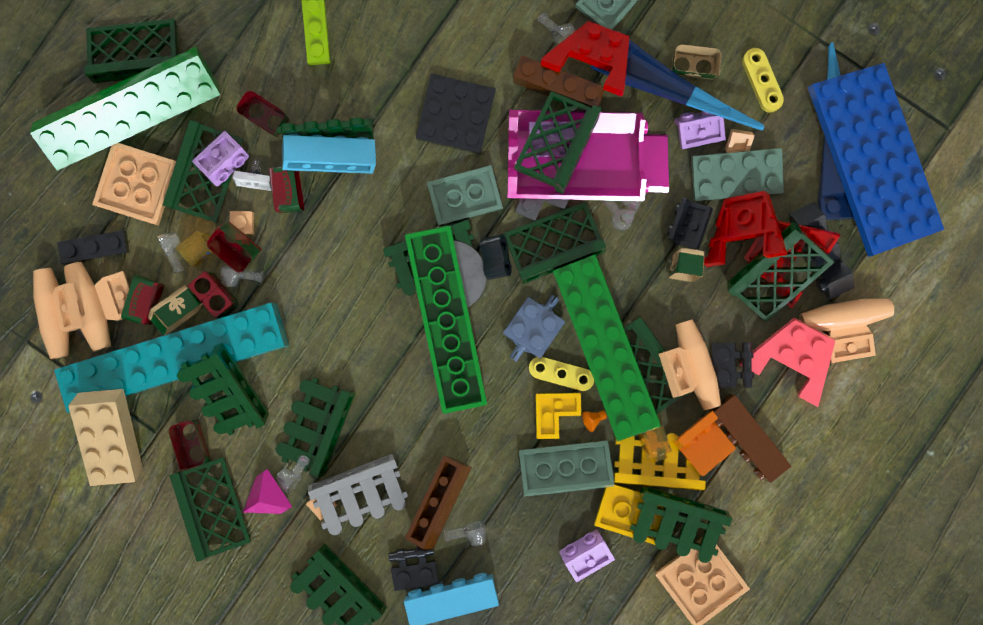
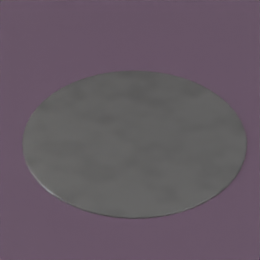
(471, 271)

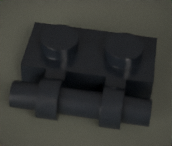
(725, 366)
(416, 574)

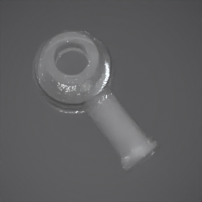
(558, 33)
(633, 207)
(616, 213)
(169, 242)
(231, 278)
(288, 478)
(474, 532)

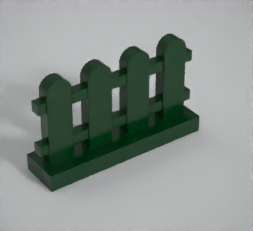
(350, 129)
(400, 261)
(234, 384)
(333, 421)
(694, 512)
(345, 583)

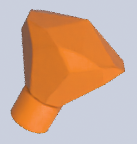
(592, 419)

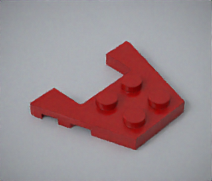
(597, 47)
(746, 218)
(823, 238)

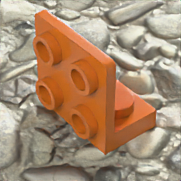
(704, 444)

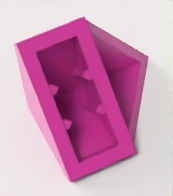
(266, 496)

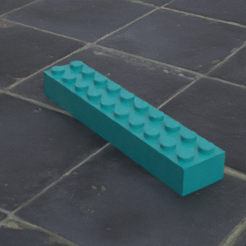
(159, 359)

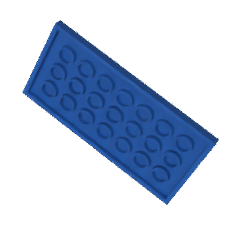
(875, 159)

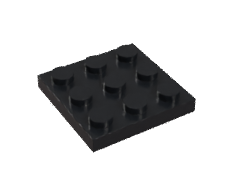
(455, 113)

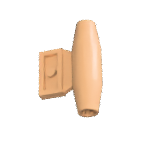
(98, 302)
(56, 311)
(848, 325)
(691, 367)

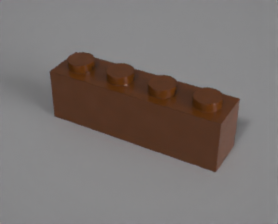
(544, 80)
(750, 439)
(438, 503)

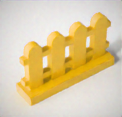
(648, 468)

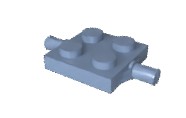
(534, 328)

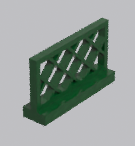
(122, 70)
(575, 150)
(182, 172)
(761, 264)
(548, 265)
(655, 348)
(191, 516)

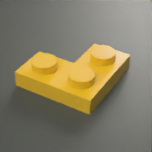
(550, 407)

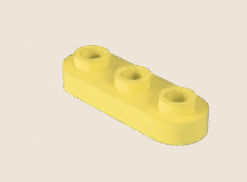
(762, 90)
(551, 369)

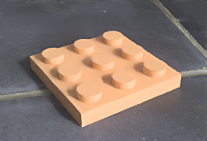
(134, 183)
(701, 587)

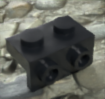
(689, 224)

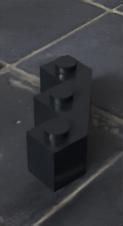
(838, 276)

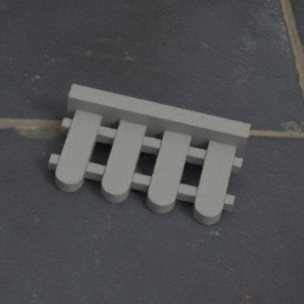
(343, 481)

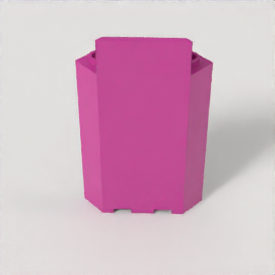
(615, 165)

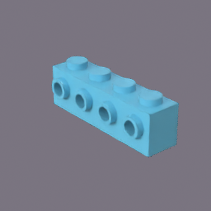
(328, 154)
(451, 600)

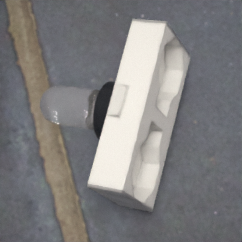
(253, 178)

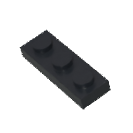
(93, 247)

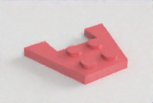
(802, 350)

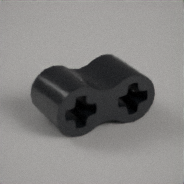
(495, 257)

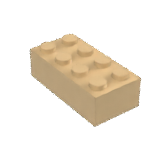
(106, 437)

